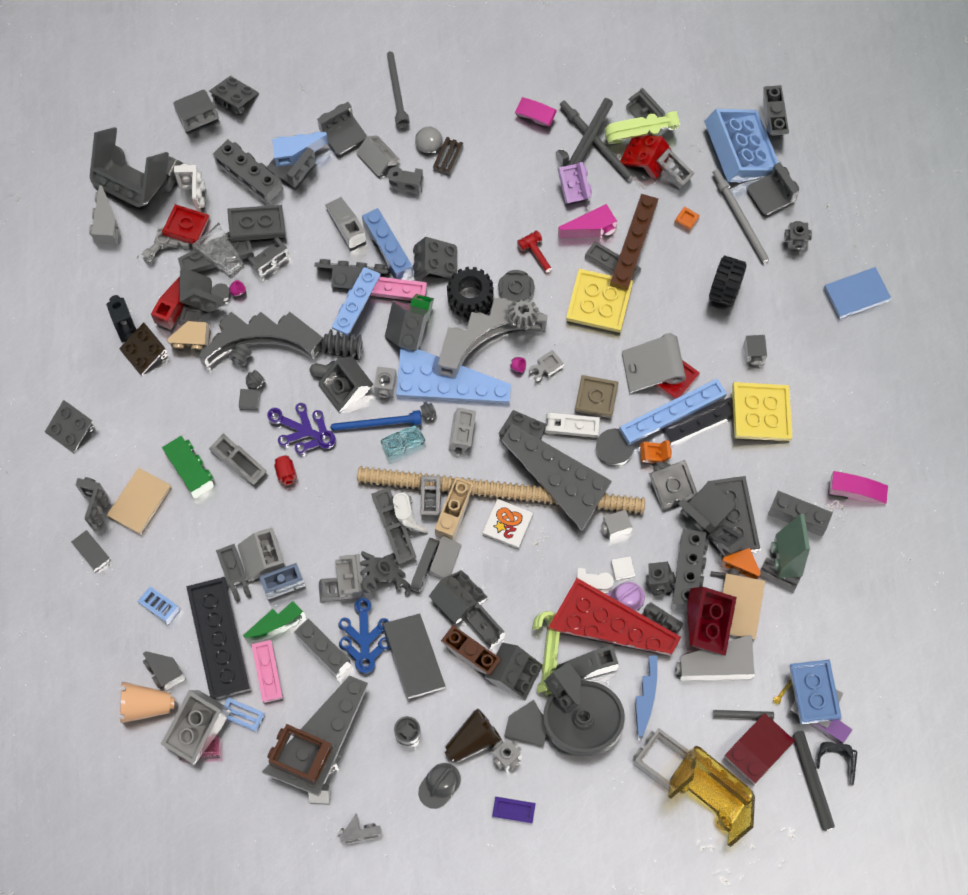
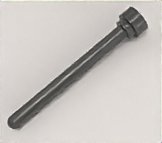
(401, 117)

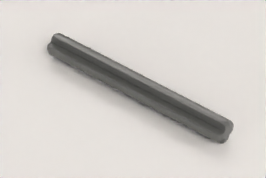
(591, 131)
(813, 780)

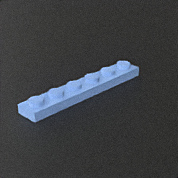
(672, 411)

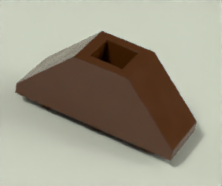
(470, 651)

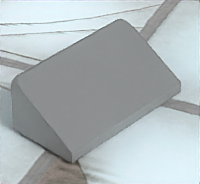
(445, 558)

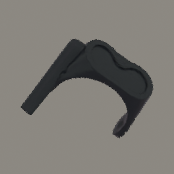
(842, 749)

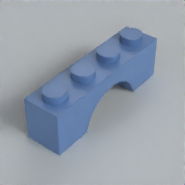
(385, 239)

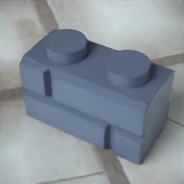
(282, 581)

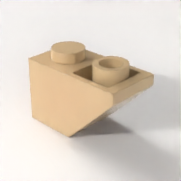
(190, 334)

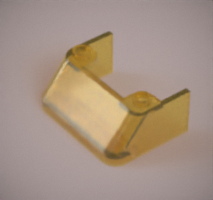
(717, 789)

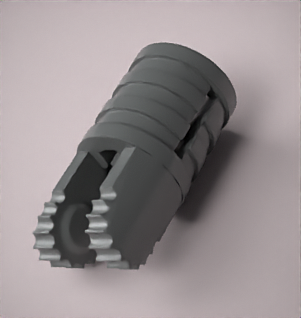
(170, 172)

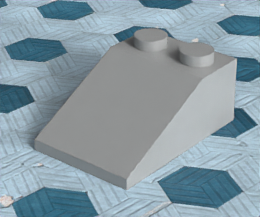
(195, 725)

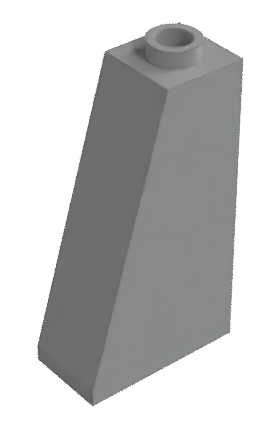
(712, 666)

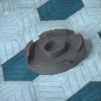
(516, 285)
(613, 448)

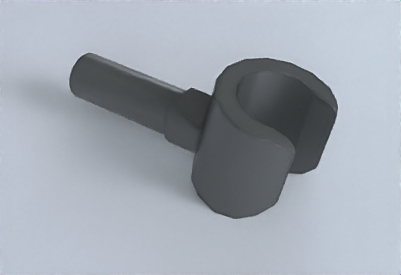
(720, 574)

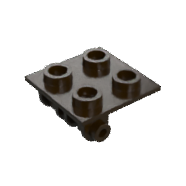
(143, 349)

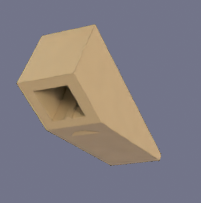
(454, 509)

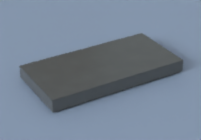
(742, 517)
(413, 656)

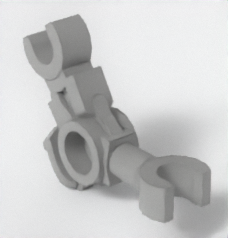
(162, 242)

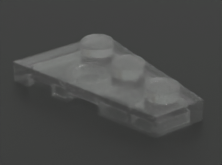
(219, 251)

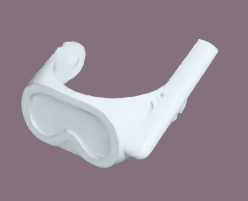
(404, 512)

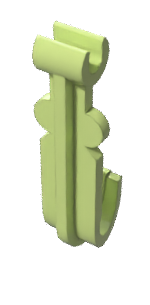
(640, 126)
(551, 649)

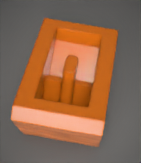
(744, 562)

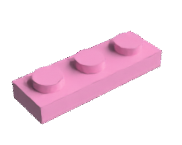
(398, 288)
(267, 671)

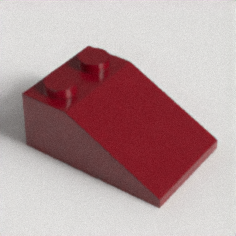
(710, 619)
(759, 749)

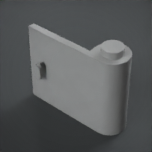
(655, 363)

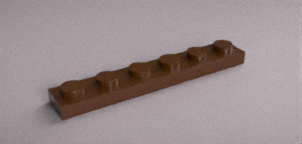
(634, 242)

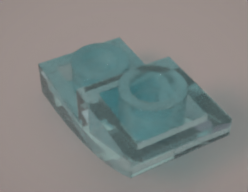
(401, 440)

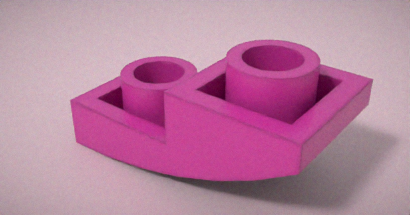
(536, 111)

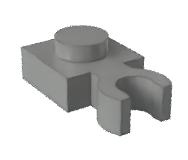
(547, 364)

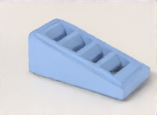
(170, 614)

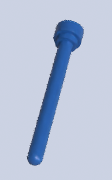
(412, 418)

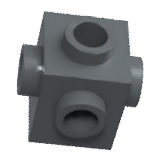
(797, 235)
(660, 577)

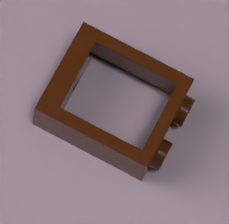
(318, 763)

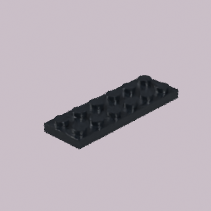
(218, 638)

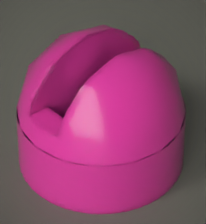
(237, 288)
(518, 364)

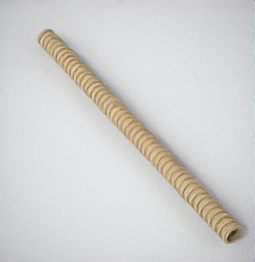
(491, 489)

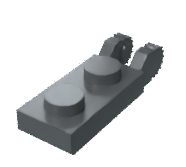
(233, 569)

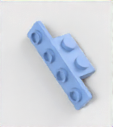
(355, 301)

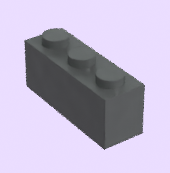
(788, 508)
(322, 648)

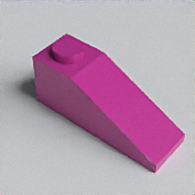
(592, 224)

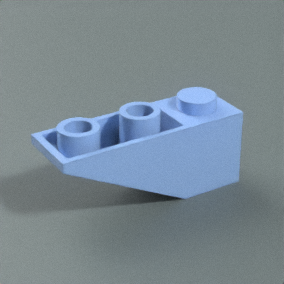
(289, 149)

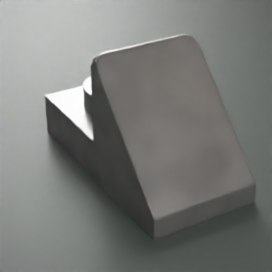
(355, 834)

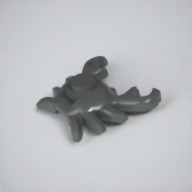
(382, 570)

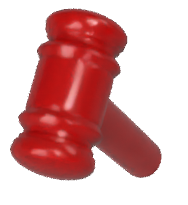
(530, 242)

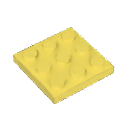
(597, 302)
(761, 411)

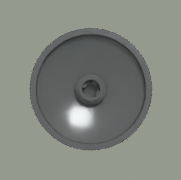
(590, 726)

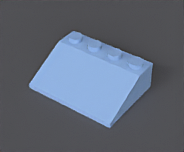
(741, 144)

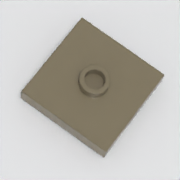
(596, 396)

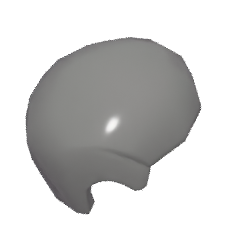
(428, 140)

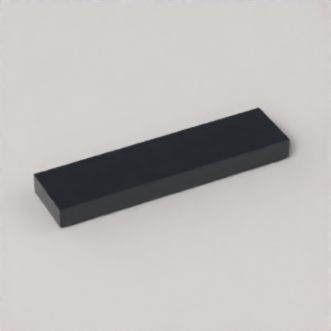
(699, 421)

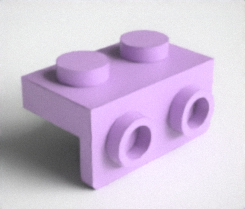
(574, 182)

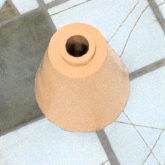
(143, 702)

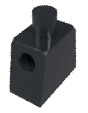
(120, 312)

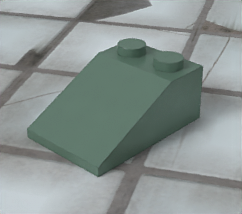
(791, 548)

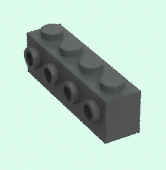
(248, 171)
(689, 566)

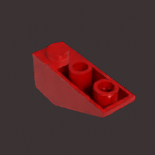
(168, 306)

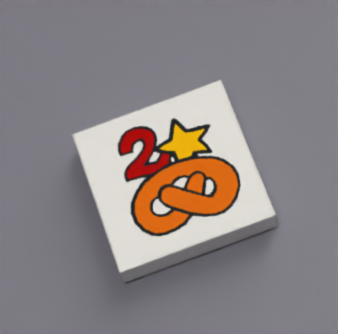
(507, 524)

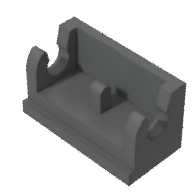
(642, 105)
(269, 257)
(484, 626)

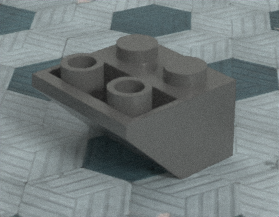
(457, 595)
(515, 670)

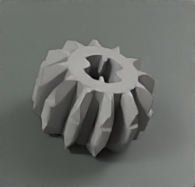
(523, 314)

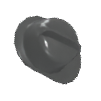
(439, 785)

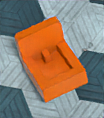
(655, 452)

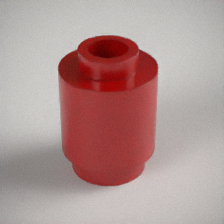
(285, 470)

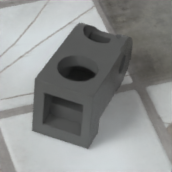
(406, 180)

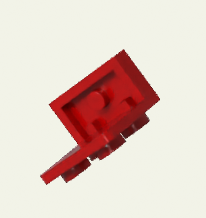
(644, 152)

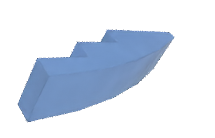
(644, 703)

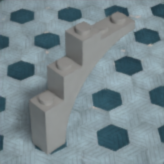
(461, 343)

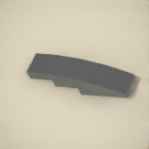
(394, 529)

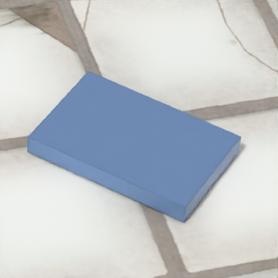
(857, 292)
(815, 692)

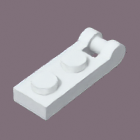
(572, 425)

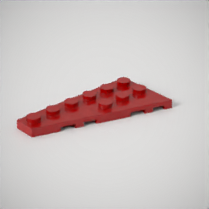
(600, 617)

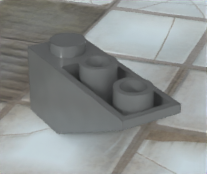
(594, 662)

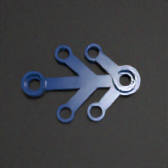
(363, 639)

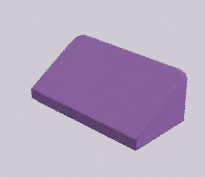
(836, 731)

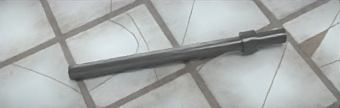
(574, 116)

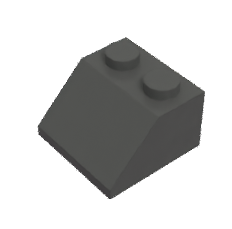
(406, 325)
(345, 383)

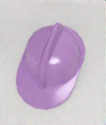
(629, 595)

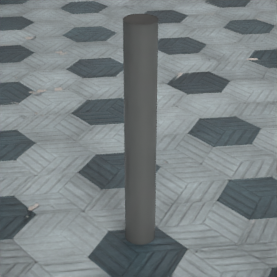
(741, 714)

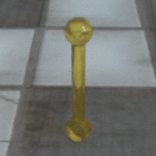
(777, 699)

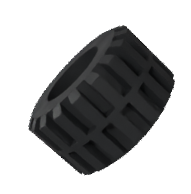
(465, 279)
(727, 280)

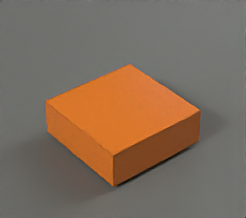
(687, 219)

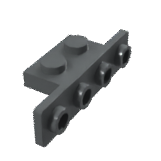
(346, 275)

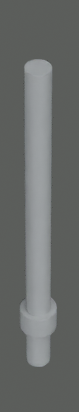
(724, 187)

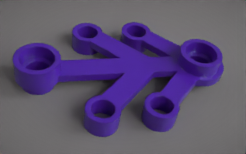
(303, 430)

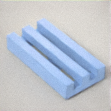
(257, 721)

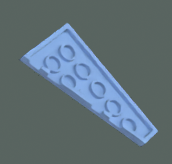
(420, 381)

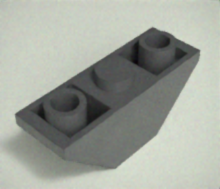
(774, 110)

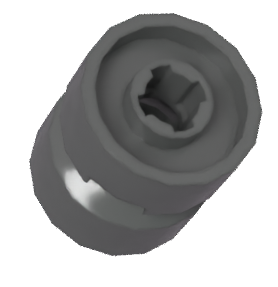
(407, 732)

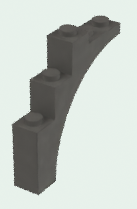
(261, 329)

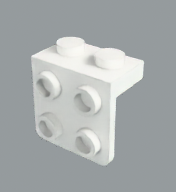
(190, 178)

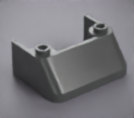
(120, 179)

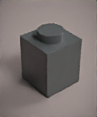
(755, 349)

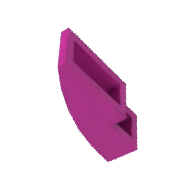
(858, 488)

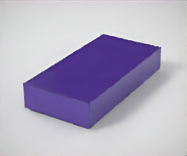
(513, 810)

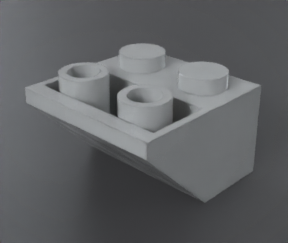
(261, 554)

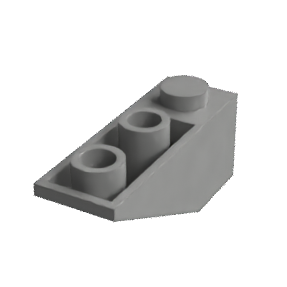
(346, 222)
(104, 223)

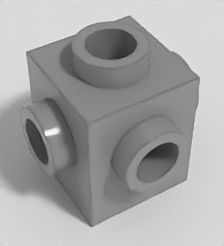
(506, 762)

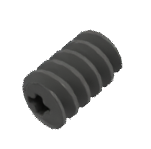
(343, 343)

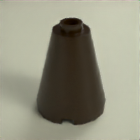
(472, 737)

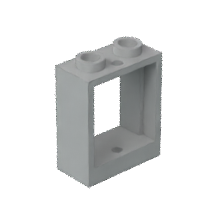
(651, 740)

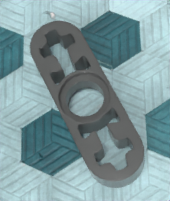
(424, 565)

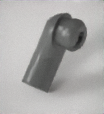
(320, 369)

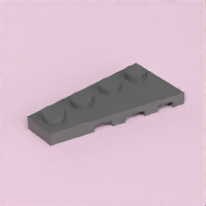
(197, 263)

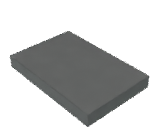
(256, 223)

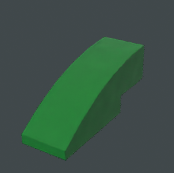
(275, 623)

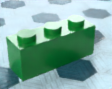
(188, 466)

